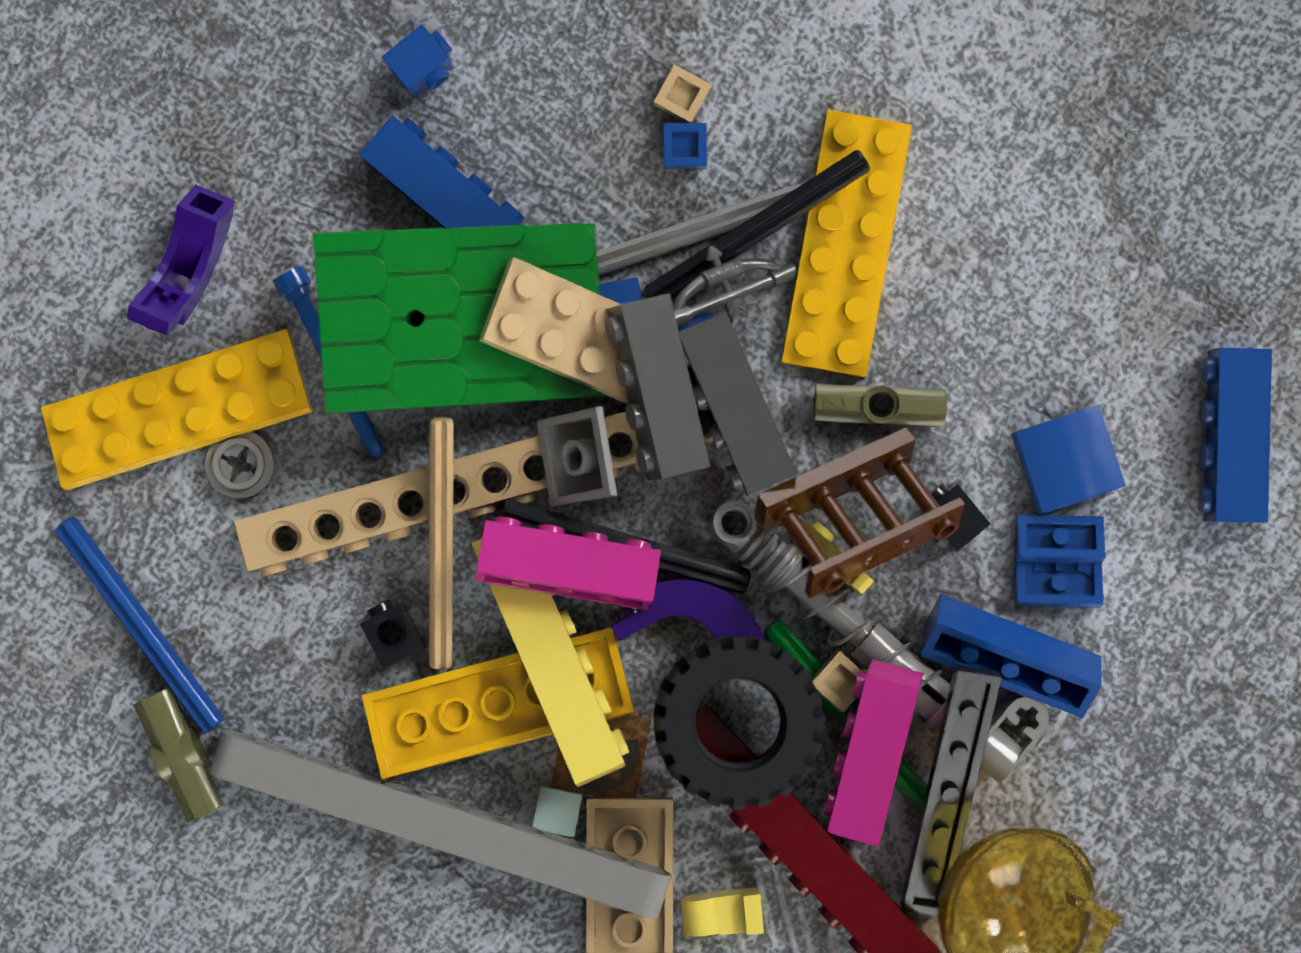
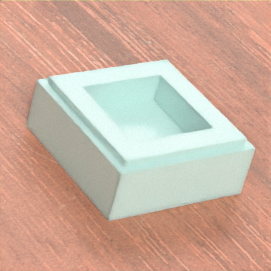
(557, 810)

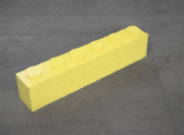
(561, 681)

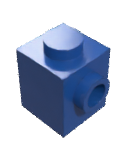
(420, 61)

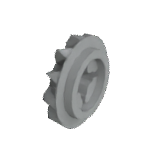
(221, 472)

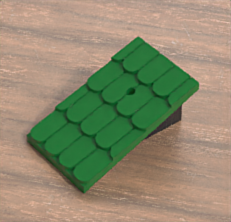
(384, 282)

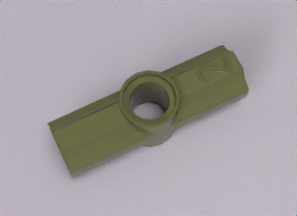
(907, 405)
(178, 755)

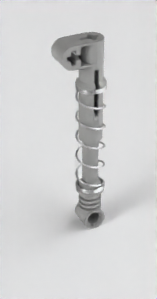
(781, 567)

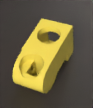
(722, 913)

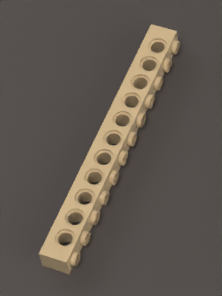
(260, 532)

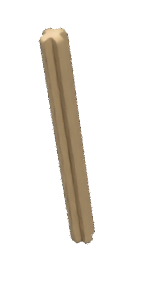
(440, 542)

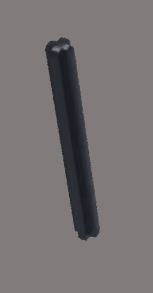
(764, 223)
(671, 558)

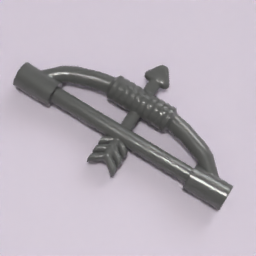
(721, 274)

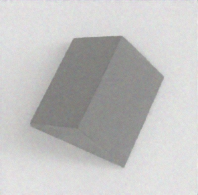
(577, 457)

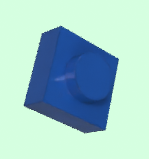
(685, 145)

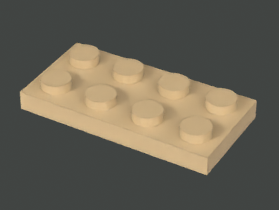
(554, 327)
(644, 832)

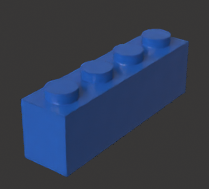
(432, 180)
(1236, 435)
(1024, 657)

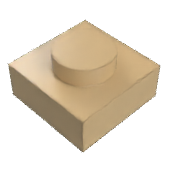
(682, 94)
(837, 680)

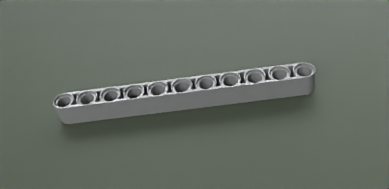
(440, 823)

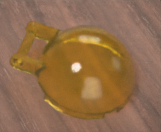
(1022, 896)

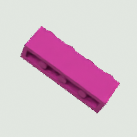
(568, 564)
(874, 751)

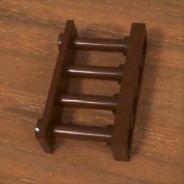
(856, 473)

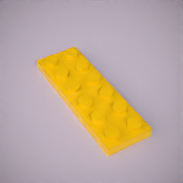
(847, 249)
(176, 409)
(478, 709)

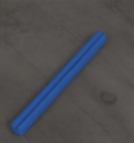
(139, 624)

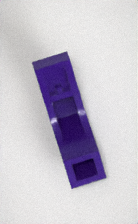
(188, 262)
(692, 599)

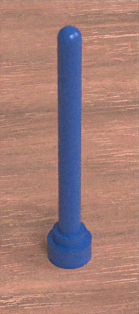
(296, 290)

